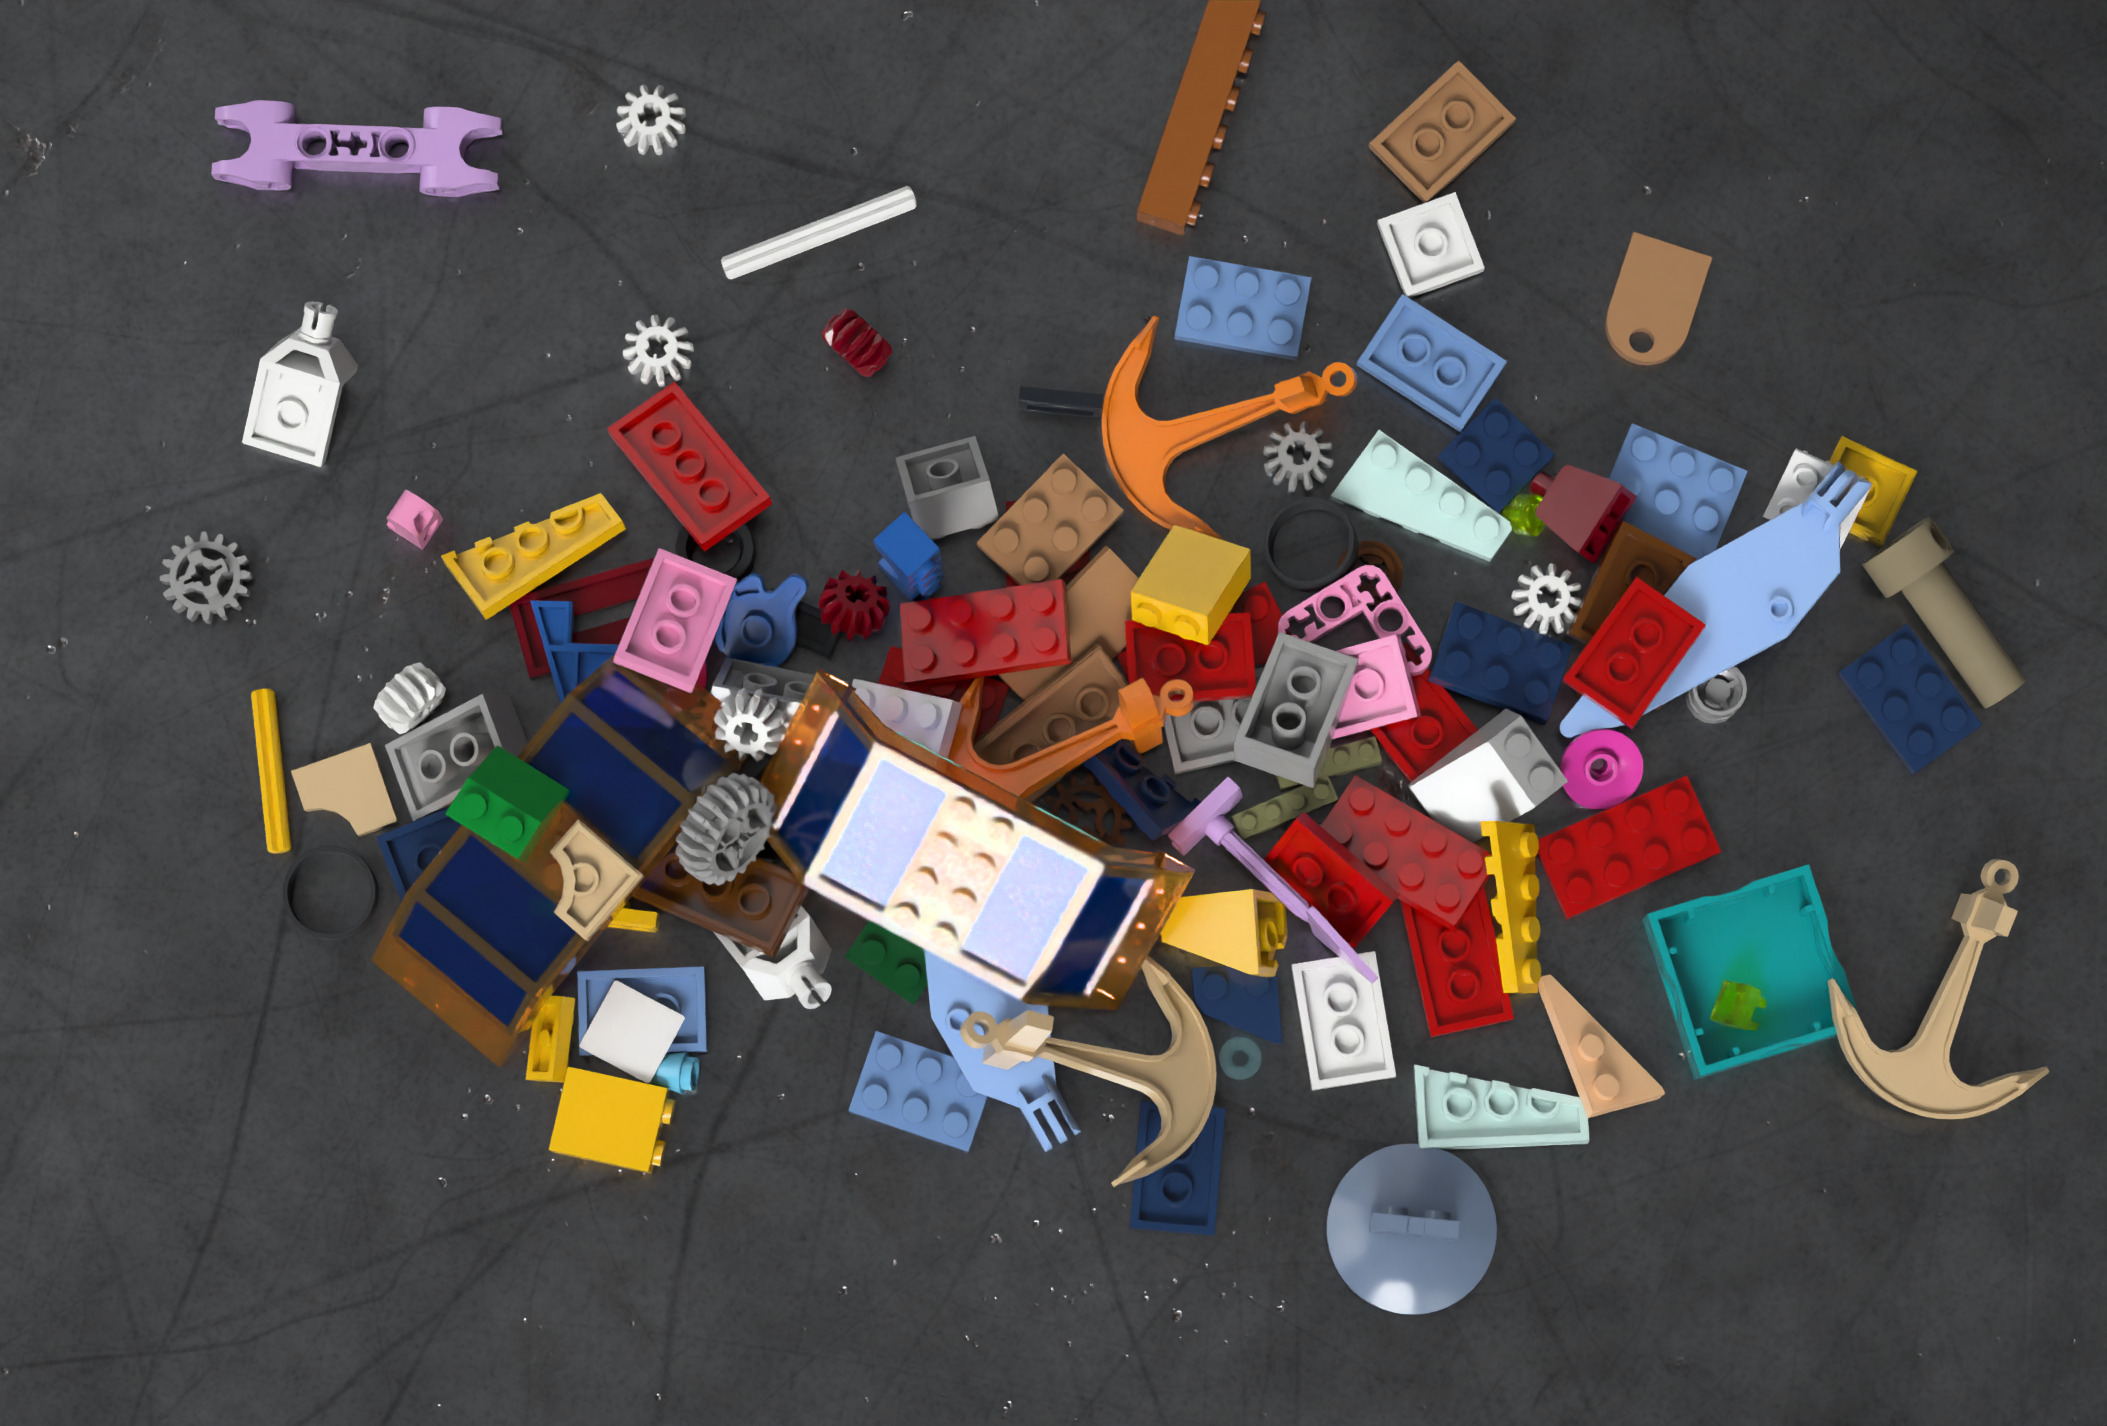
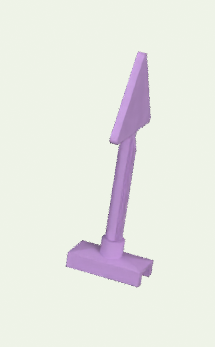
(1210, 820)

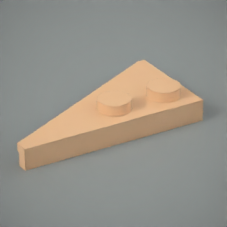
(1599, 1066)

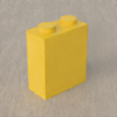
(1191, 584)
(612, 1120)

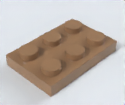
(1442, 132)
(1050, 525)

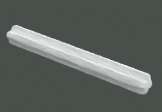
(819, 232)

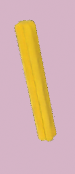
(271, 771)

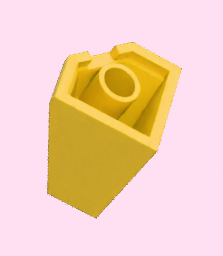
(1231, 929)

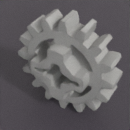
(191, 584)

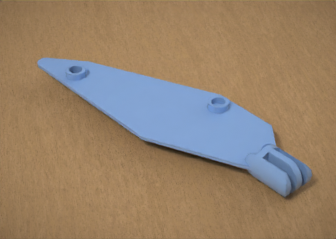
(1751, 591)
(1028, 1085)

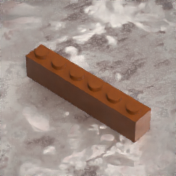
(1198, 114)

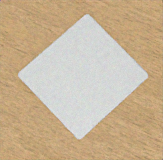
(632, 1031)

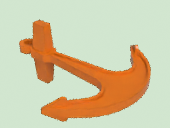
(1144, 448)
(1136, 719)

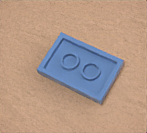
(1242, 308)
(1431, 363)
(676, 988)
(918, 1092)

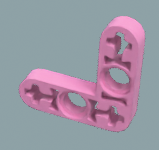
(1355, 604)

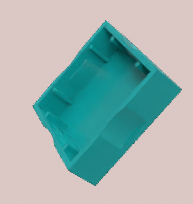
(1756, 936)

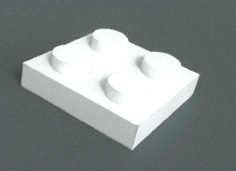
(1430, 245)

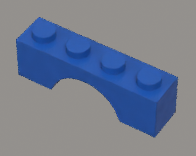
(910, 559)

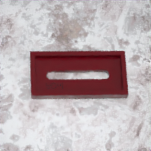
(588, 595)

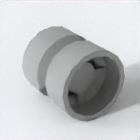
(1718, 697)

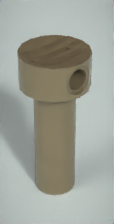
(1917, 568)

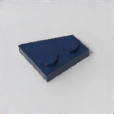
(1239, 1000)

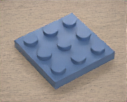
(1679, 491)

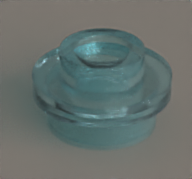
(1240, 1044)

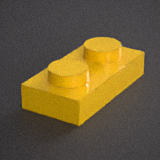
(551, 1040)

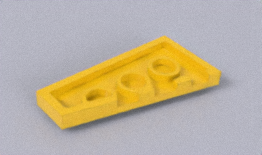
(517, 563)
(1515, 902)

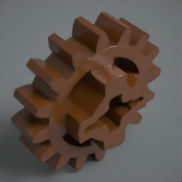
(1100, 808)

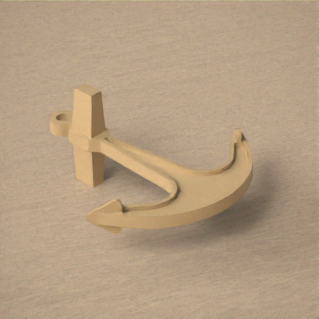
(1920, 1073)
(1177, 1081)

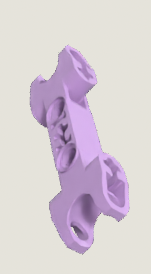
(282, 145)

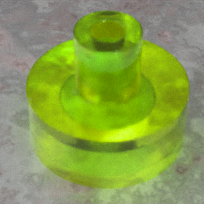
(1522, 515)

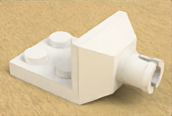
(300, 390)
(793, 969)

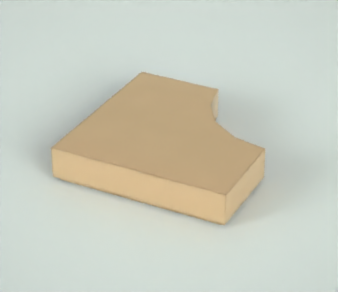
(348, 786)
(593, 879)

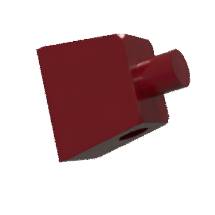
(1581, 508)

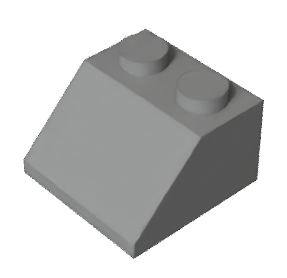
(948, 488)

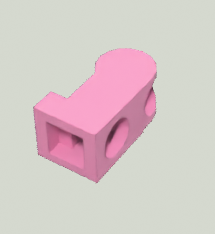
(414, 519)

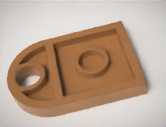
(1655, 296)

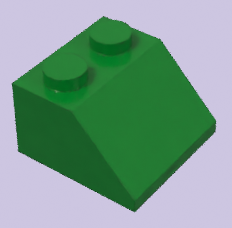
(508, 803)

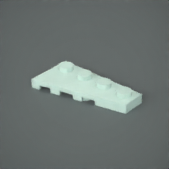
(1409, 492)
(1479, 1114)

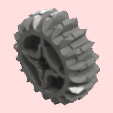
(726, 829)

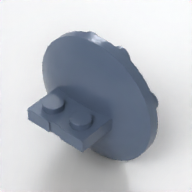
(1411, 1229)

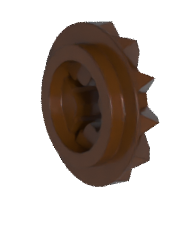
(1377, 554)

